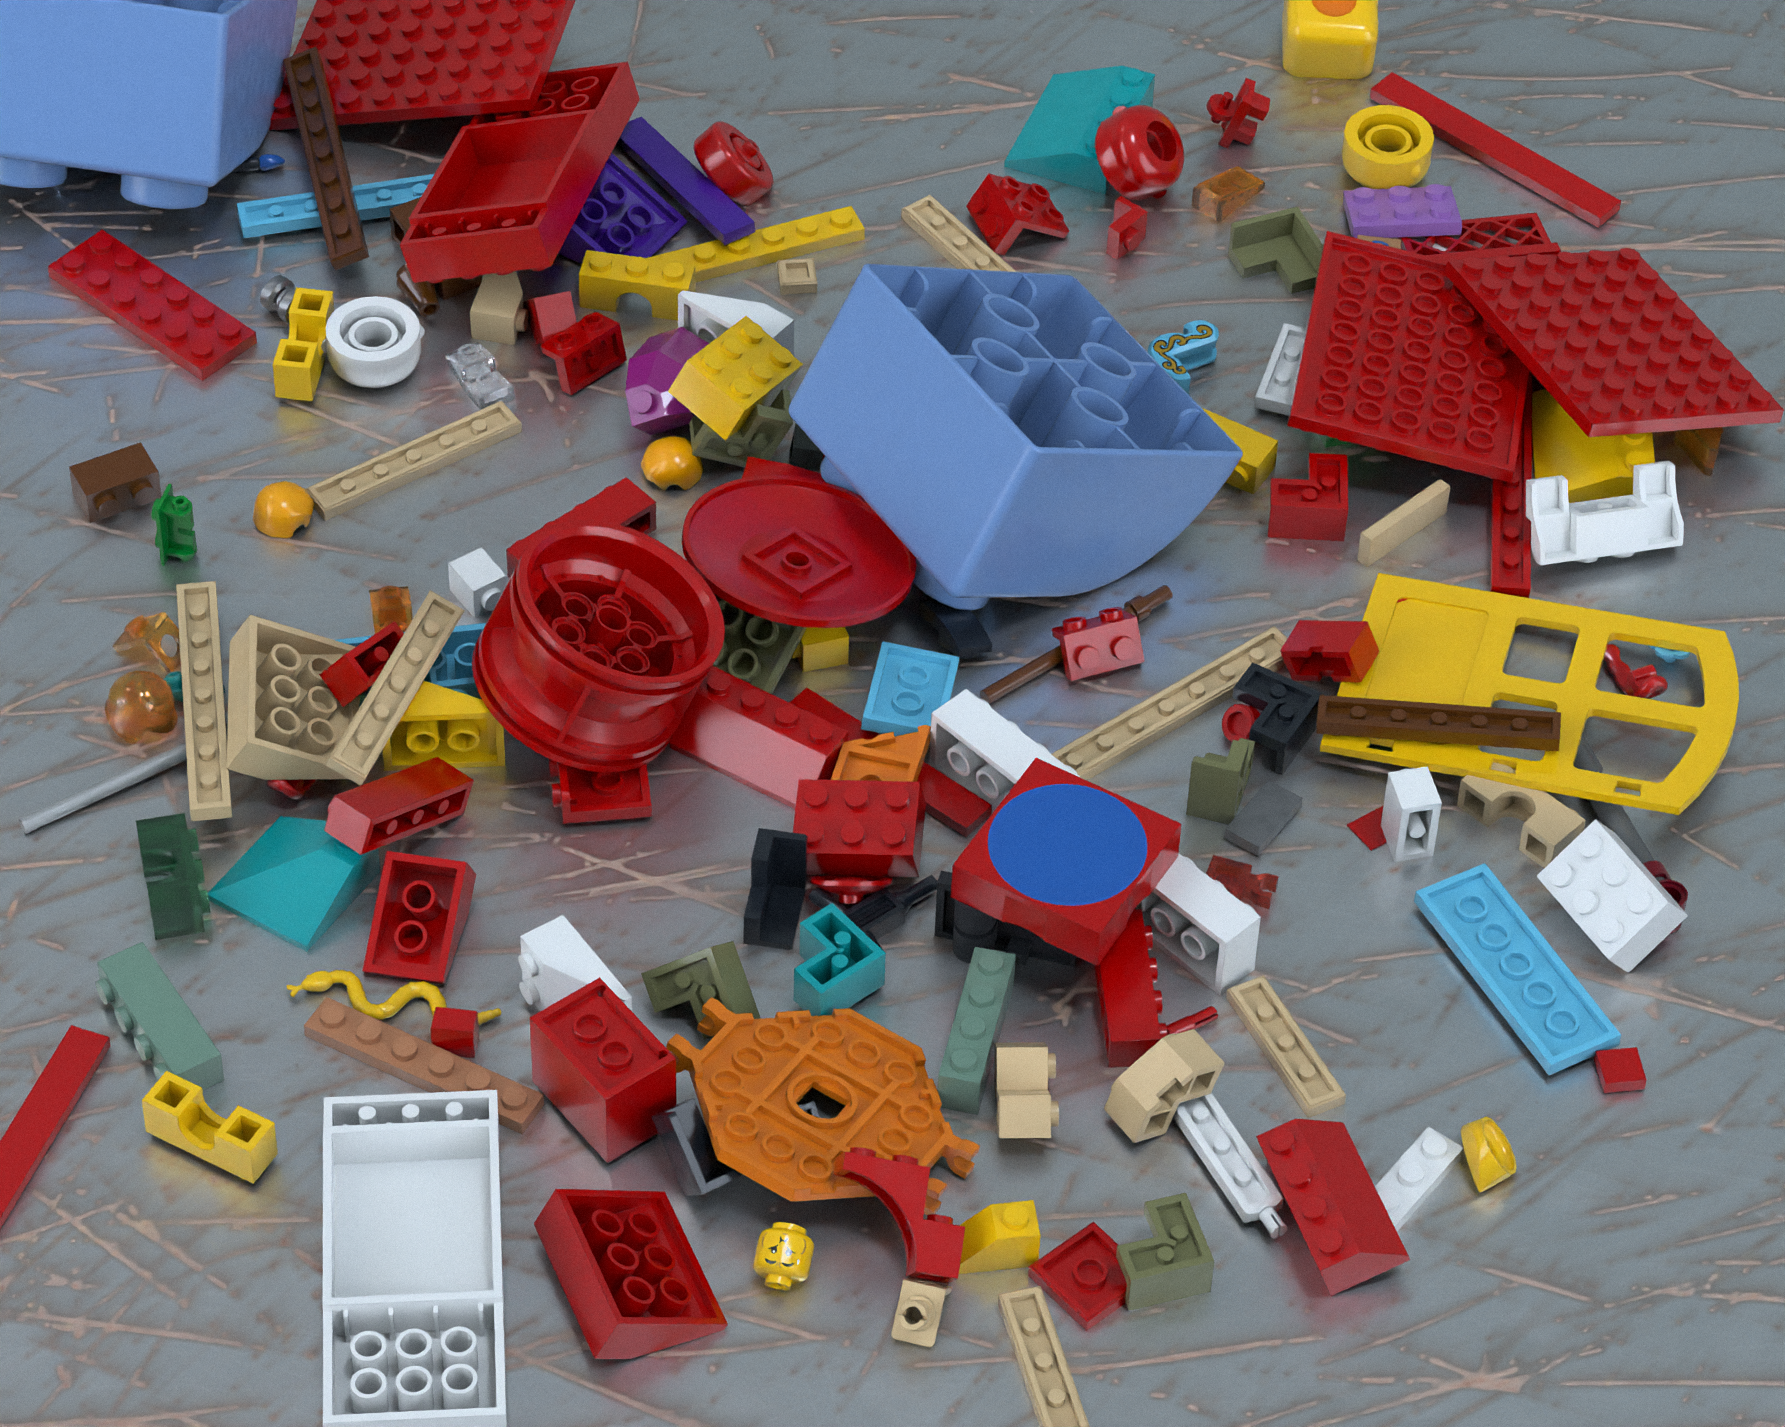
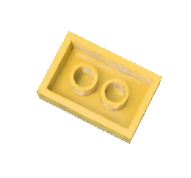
(734, 376)

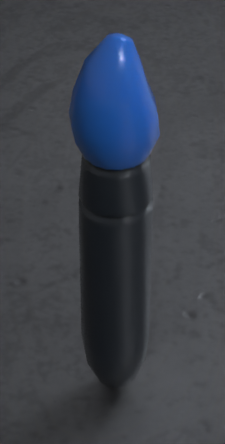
(264, 162)

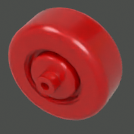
(733, 163)

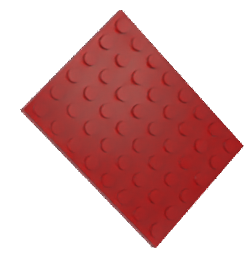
(429, 57)
(1613, 342)
(1406, 363)

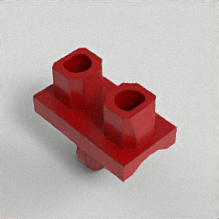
(1233, 113)

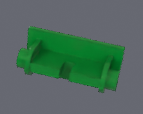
(174, 526)

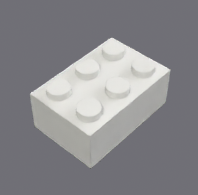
(1612, 896)

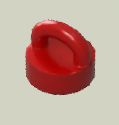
(1238, 721)

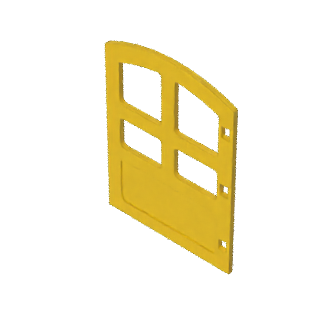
(1453, 648)

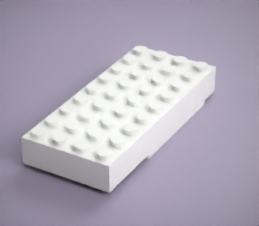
(413, 1261)

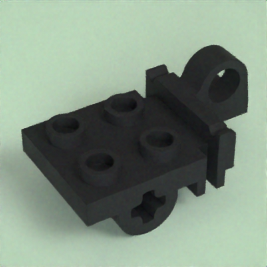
(974, 929)

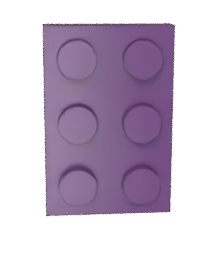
(1402, 211)

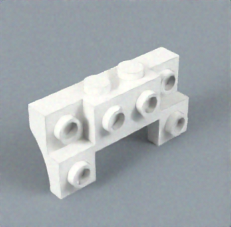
(1606, 525)

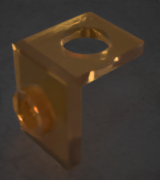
(149, 632)

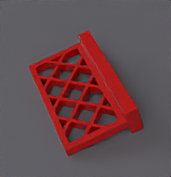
(1534, 241)

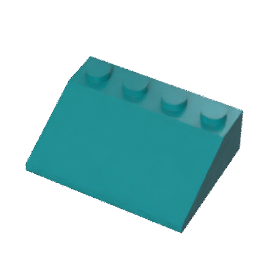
(1065, 121)

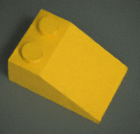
(446, 727)

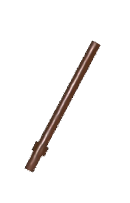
(1138, 606)

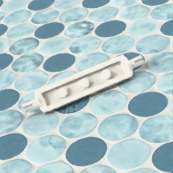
(1231, 1162)

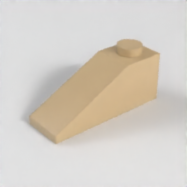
(498, 309)

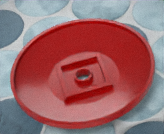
(797, 552)

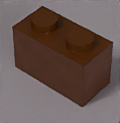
(115, 482)

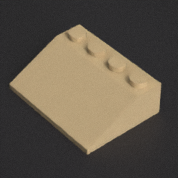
(279, 706)

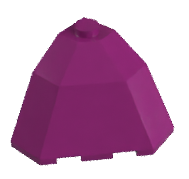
(651, 376)

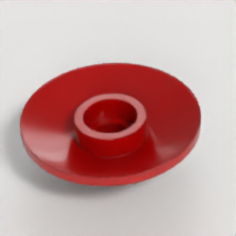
(850, 887)

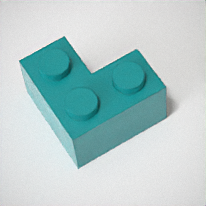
(838, 965)

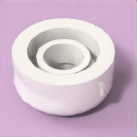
(373, 341)

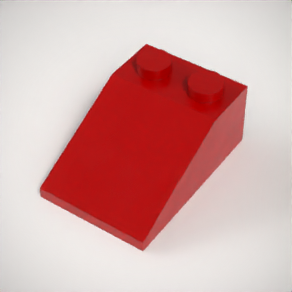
(418, 917)

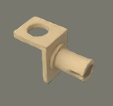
(919, 1311)

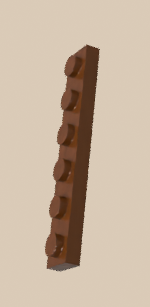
(1438, 723)

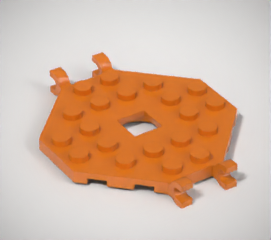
(764, 1066)

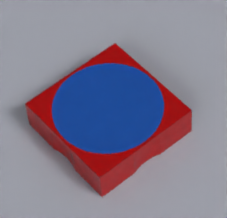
(1065, 860)

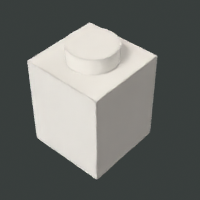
(476, 581)

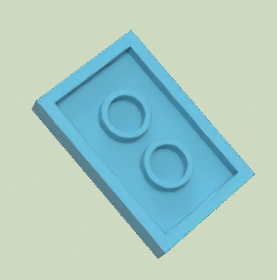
(907, 688)

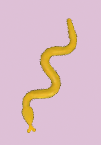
(323, 980)

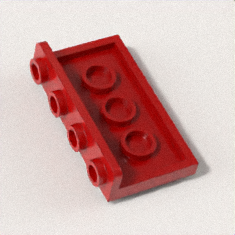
(600, 795)

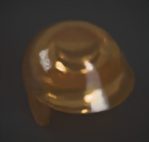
(140, 704)

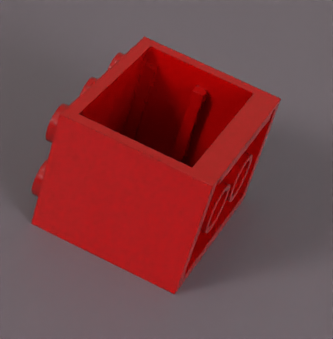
(602, 1068)

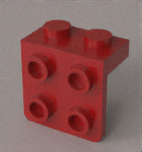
(1007, 206)

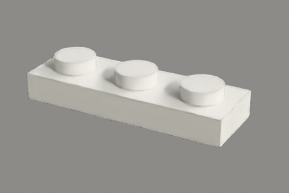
(1281, 372)
(1417, 1174)

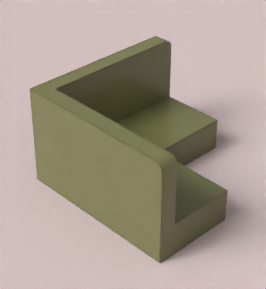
(1277, 243)
(756, 438)
(1220, 782)
(697, 978)
(1172, 1262)

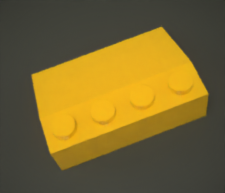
(1592, 465)

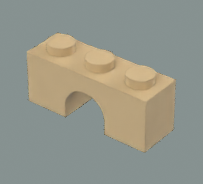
(1547, 822)

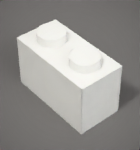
(1411, 814)

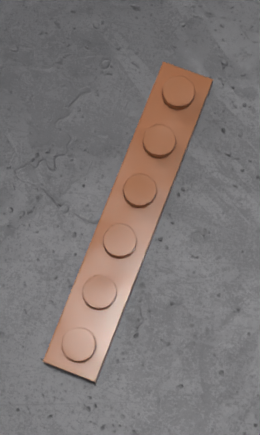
(418, 1061)

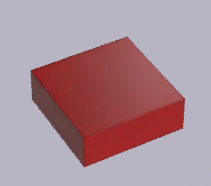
(1620, 1070)

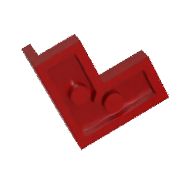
(1312, 506)

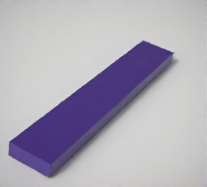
(685, 182)

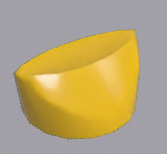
(1487, 1153)

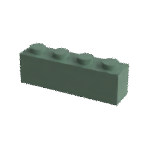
(157, 1017)
(975, 1030)

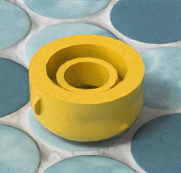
(1387, 147)

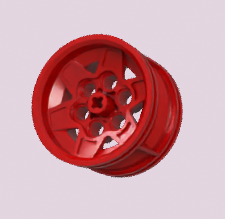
(597, 646)

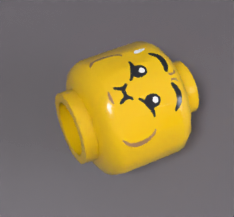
(783, 1255)

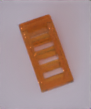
(1207, 198)

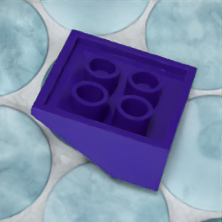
(622, 217)

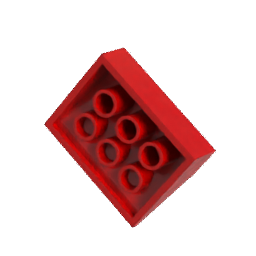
(627, 1271)

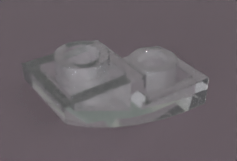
(478, 375)

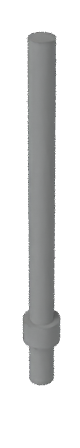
(104, 788)

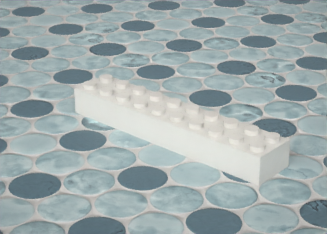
(1188, 910)

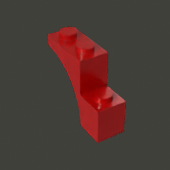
(901, 1184)

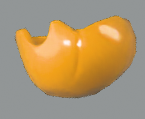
(671, 462)
(282, 509)

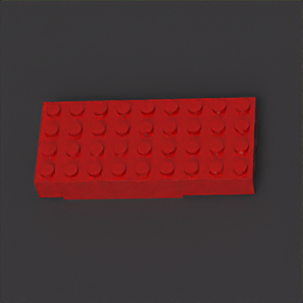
(519, 179)

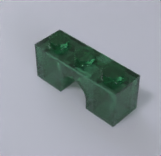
(167, 851)

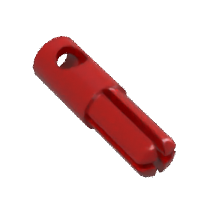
(1193, 1022)

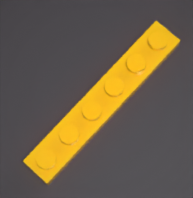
(771, 244)

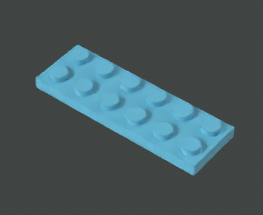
(1517, 968)

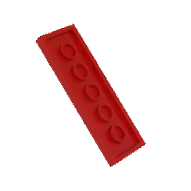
(152, 305)

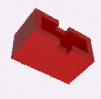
(1330, 649)

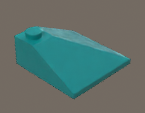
(295, 881)

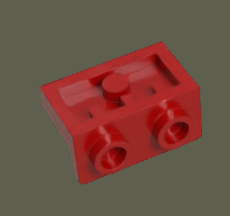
(586, 351)

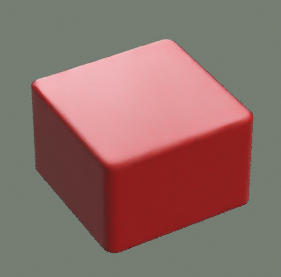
(455, 1031)

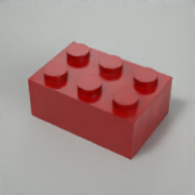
(861, 826)

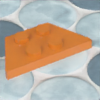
(884, 757)

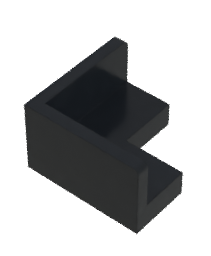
(1287, 713)
(776, 889)
(691, 1149)

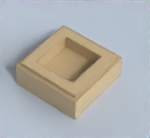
(797, 276)

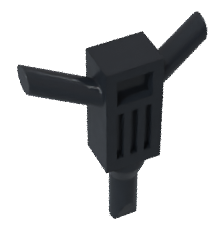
(881, 911)

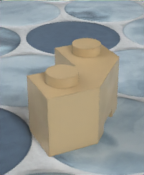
(1153, 1086)
(1022, 1090)

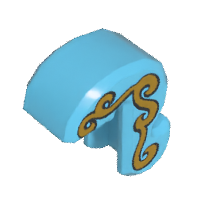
(1185, 351)

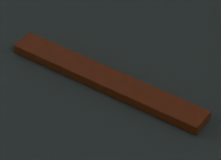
(326, 159)

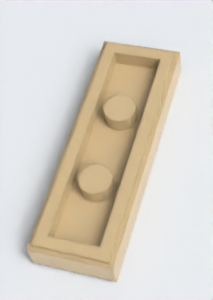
(1403, 522)

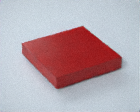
(1083, 1276)

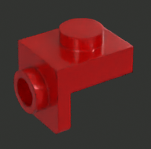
(1127, 228)

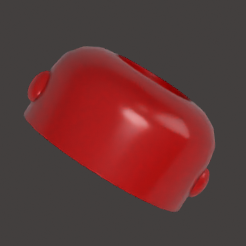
(1139, 152)

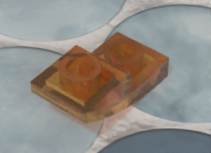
(391, 605)

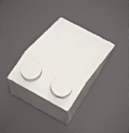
(712, 315)
(559, 963)

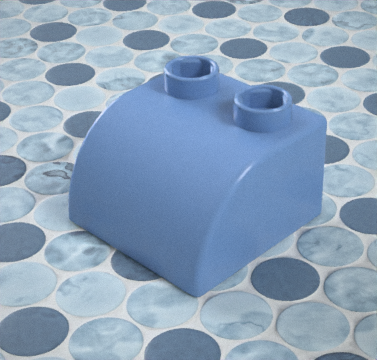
(139, 91)
(1006, 431)

